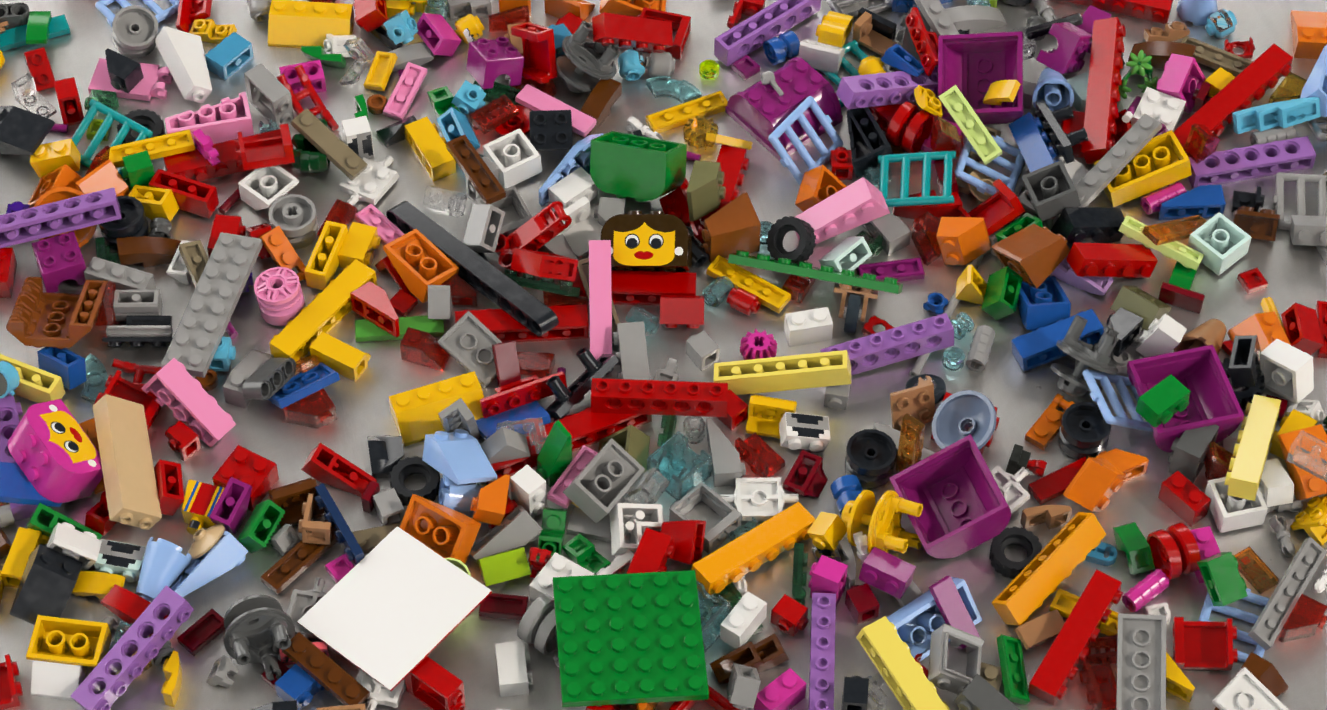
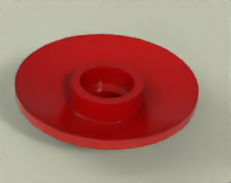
(520, 121)

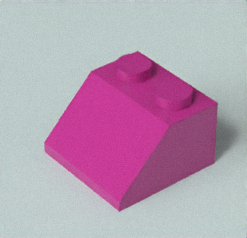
(1181, 79)

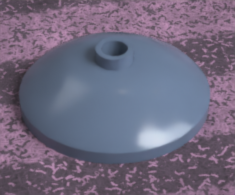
(961, 412)

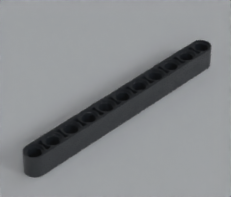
(478, 271)

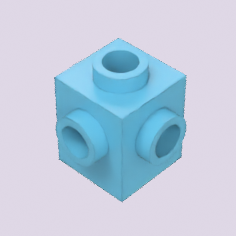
(401, 28)
(469, 98)
(223, 355)

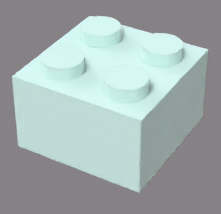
(1220, 243)

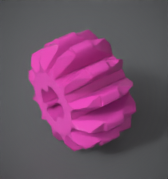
(758, 345)

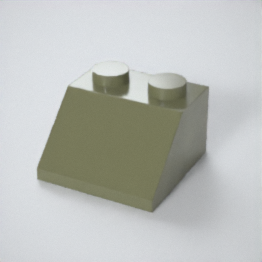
(705, 189)
(1141, 304)
(632, 441)

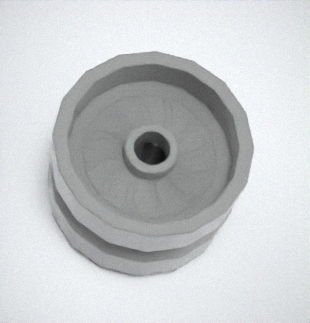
(134, 31)
(296, 218)
(539, 625)

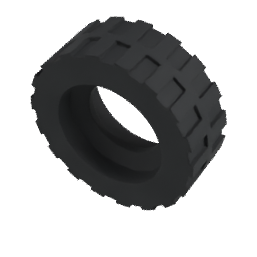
(145, 118)
(777, 234)
(411, 466)
(1010, 536)

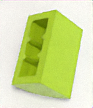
(504, 566)

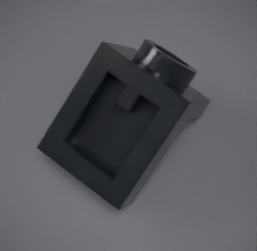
(1248, 199)

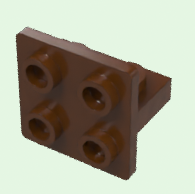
(1258, 225)
(291, 500)

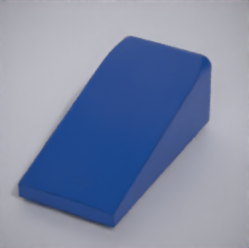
(902, 60)

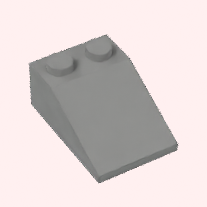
(604, 481)

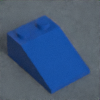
(1043, 305)

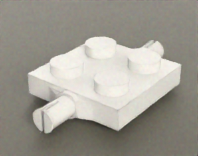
(371, 183)
(1010, 487)
(759, 497)
(378, 693)

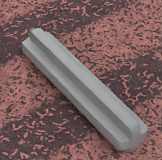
(139, 331)

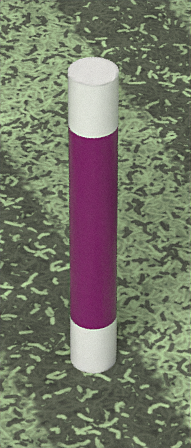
(1132, 108)

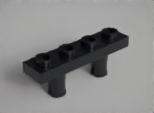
(1062, 141)
(574, 394)

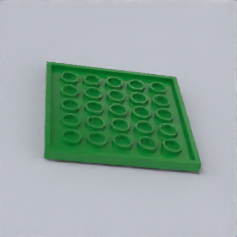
(629, 638)

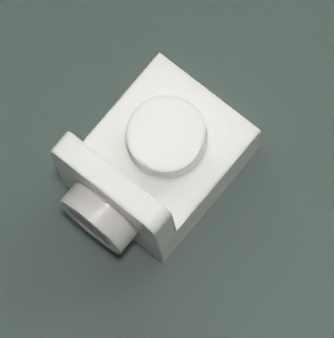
(334, 44)
(1310, 408)

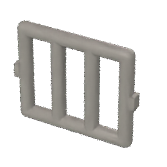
(1300, 179)

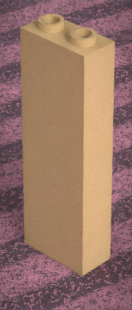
(126, 462)

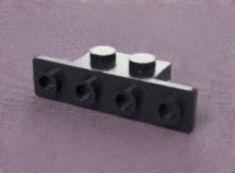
(139, 341)

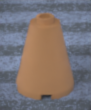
(1208, 333)

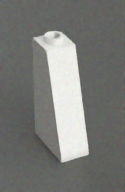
(186, 62)

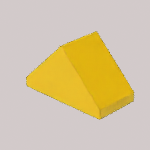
(971, 286)

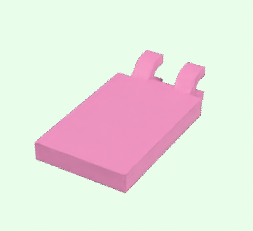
(144, 90)

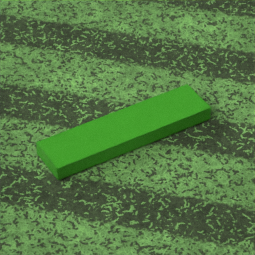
(368, 331)

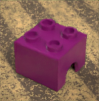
(1071, 49)
(493, 58)
(59, 260)

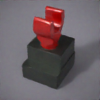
(1020, 458)

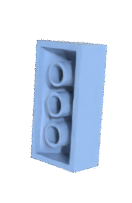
(922, 617)

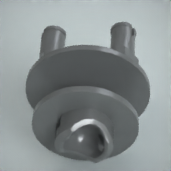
(585, 60)
(1095, 356)
(256, 632)

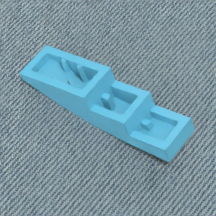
(1276, 114)

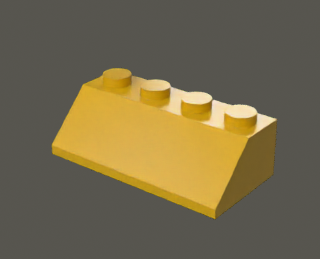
(307, 23)
(418, 409)

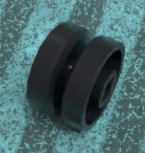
(131, 225)
(1083, 431)
(870, 457)

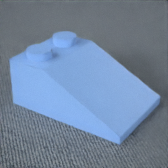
(458, 457)

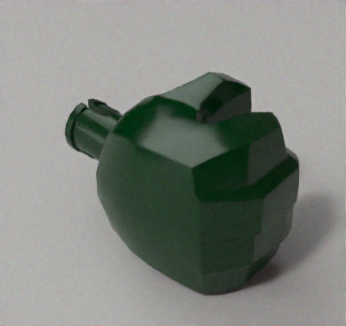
(307, 156)

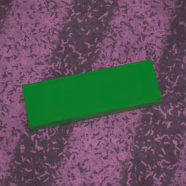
(1013, 669)

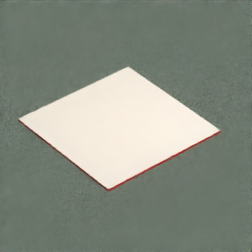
(394, 608)

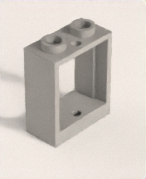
(269, 96)
(512, 198)
(721, 531)

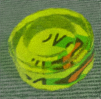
(709, 69)

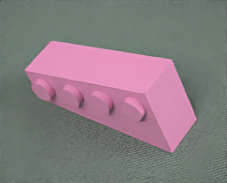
(218, 121)
(845, 210)
(189, 402)

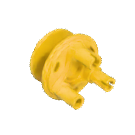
(881, 521)

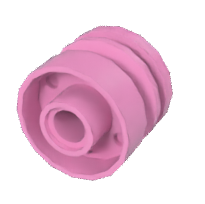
(279, 295)

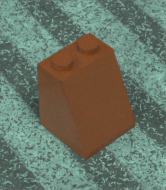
(732, 229)
(1032, 253)

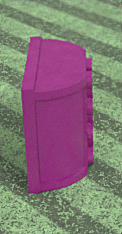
(974, 64)
(762, 110)
(1210, 397)
(957, 498)

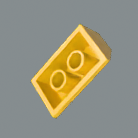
(69, 641)

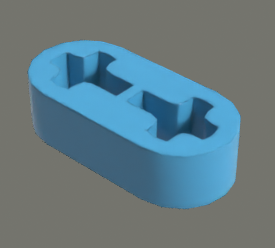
(1097, 554)

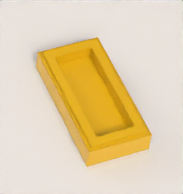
(380, 71)
(729, 141)

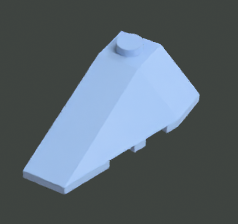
(1317, 82)
(576, 157)
(218, 560)

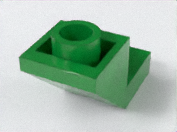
(553, 530)
(1137, 550)

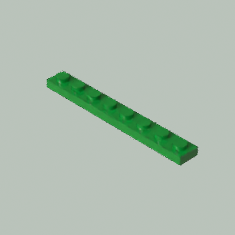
(824, 273)

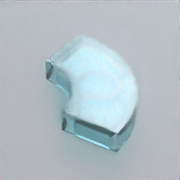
(666, 87)
(96, 378)

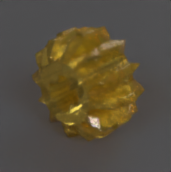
(696, 131)

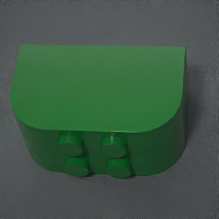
(637, 165)

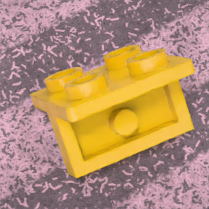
(766, 415)
(1313, 519)

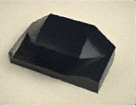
(384, 453)

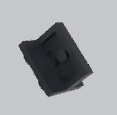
(551, 130)

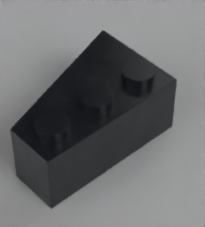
(866, 140)
(1089, 225)

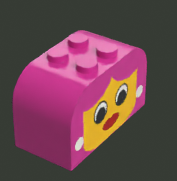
(55, 453)

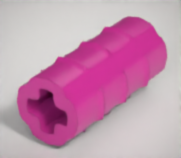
(1152, 202)
(1145, 590)

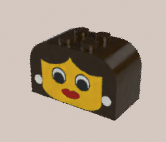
(648, 242)

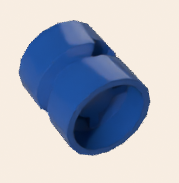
(783, 47)
(845, 489)

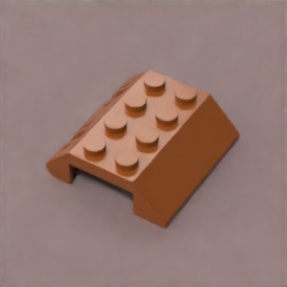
(54, 318)

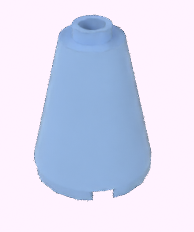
(1196, 10)
(1053, 89)
(457, 496)
(160, 567)

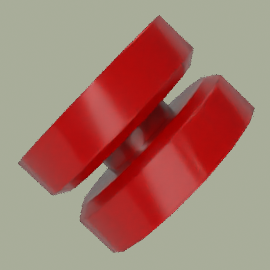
(909, 127)
(1174, 550)

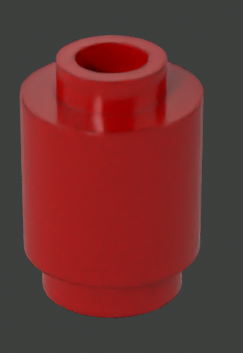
(743, 301)

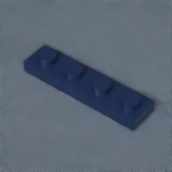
(343, 533)

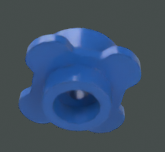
(936, 298)

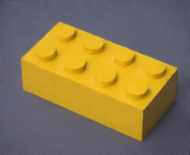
(1154, 167)

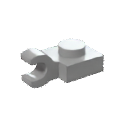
(669, 372)

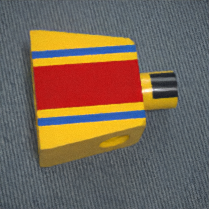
(199, 504)

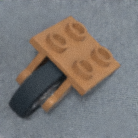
(852, 312)
(917, 399)

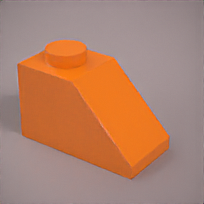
(1129, 463)
(491, 502)

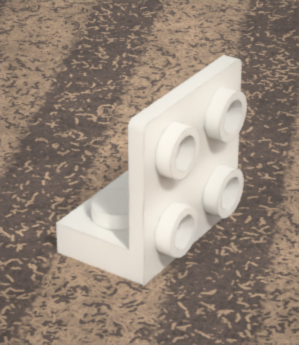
(582, 227)

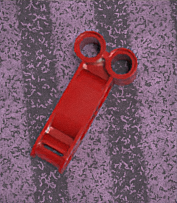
(533, 233)

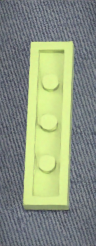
(970, 124)
(1176, 250)

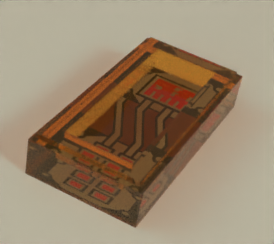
(1255, 570)

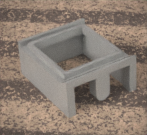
(947, 678)

